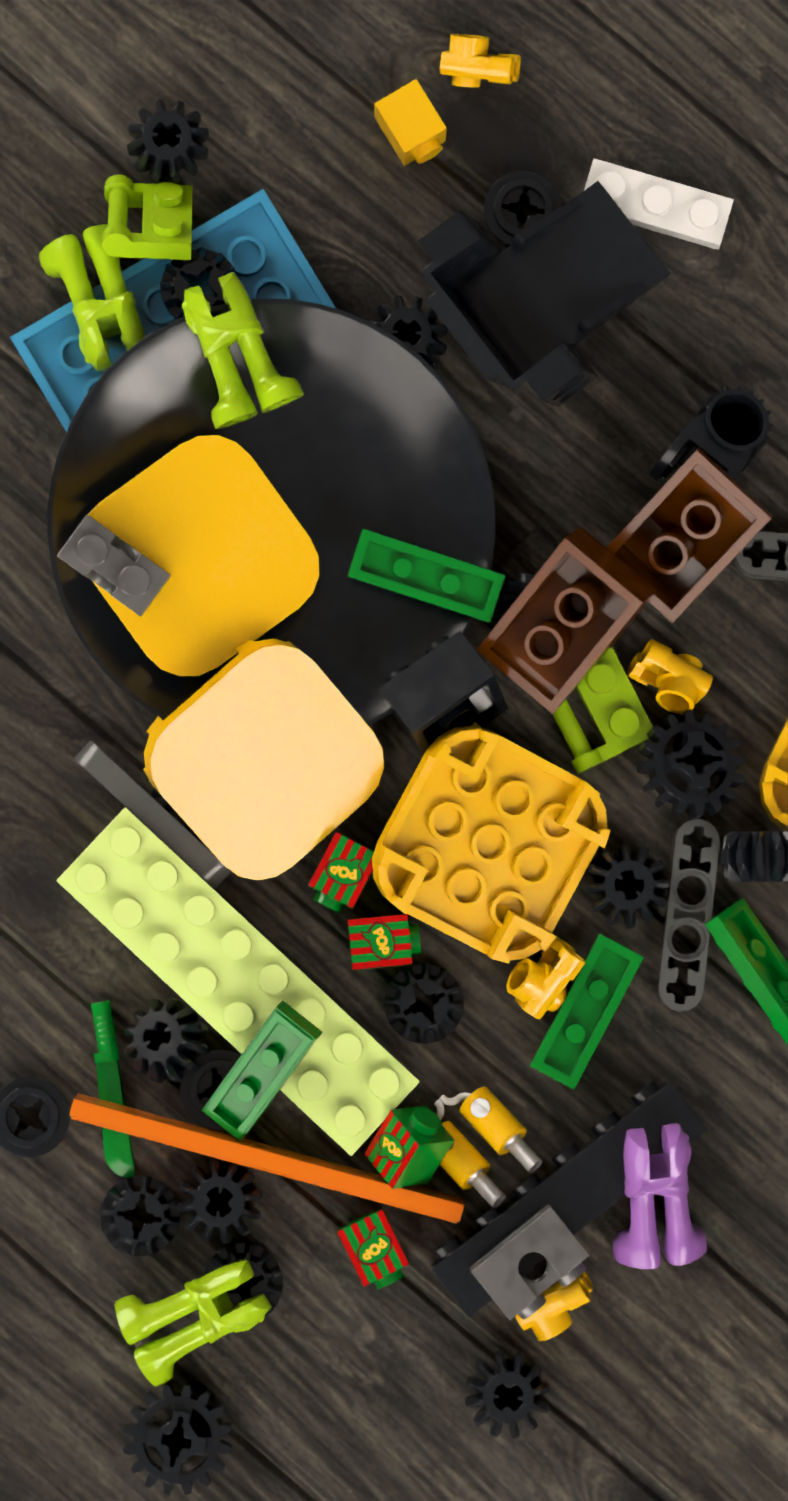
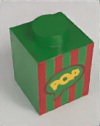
(342, 873)
(383, 941)
(409, 1146)
(374, 1249)

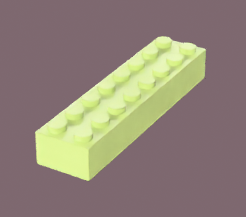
(233, 975)

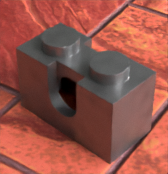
(128, 578)
(540, 1234)

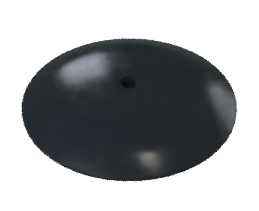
(362, 449)

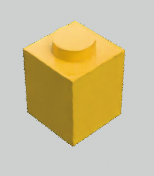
(411, 123)

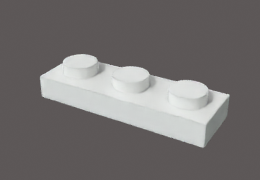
(664, 204)

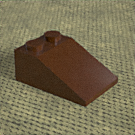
(689, 533)
(566, 619)

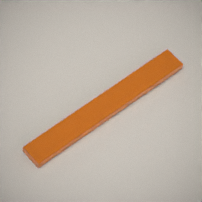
(264, 1157)

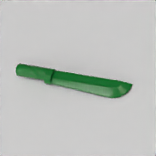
(116, 1144)

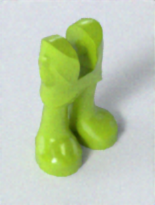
(94, 317)
(216, 337)
(216, 1320)

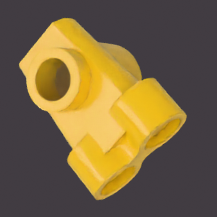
(470, 62)
(677, 677)
(544, 983)
(553, 1315)

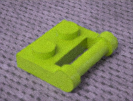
(164, 221)
(613, 710)

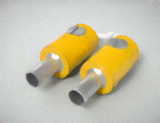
(499, 1130)

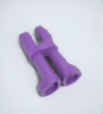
(665, 1176)

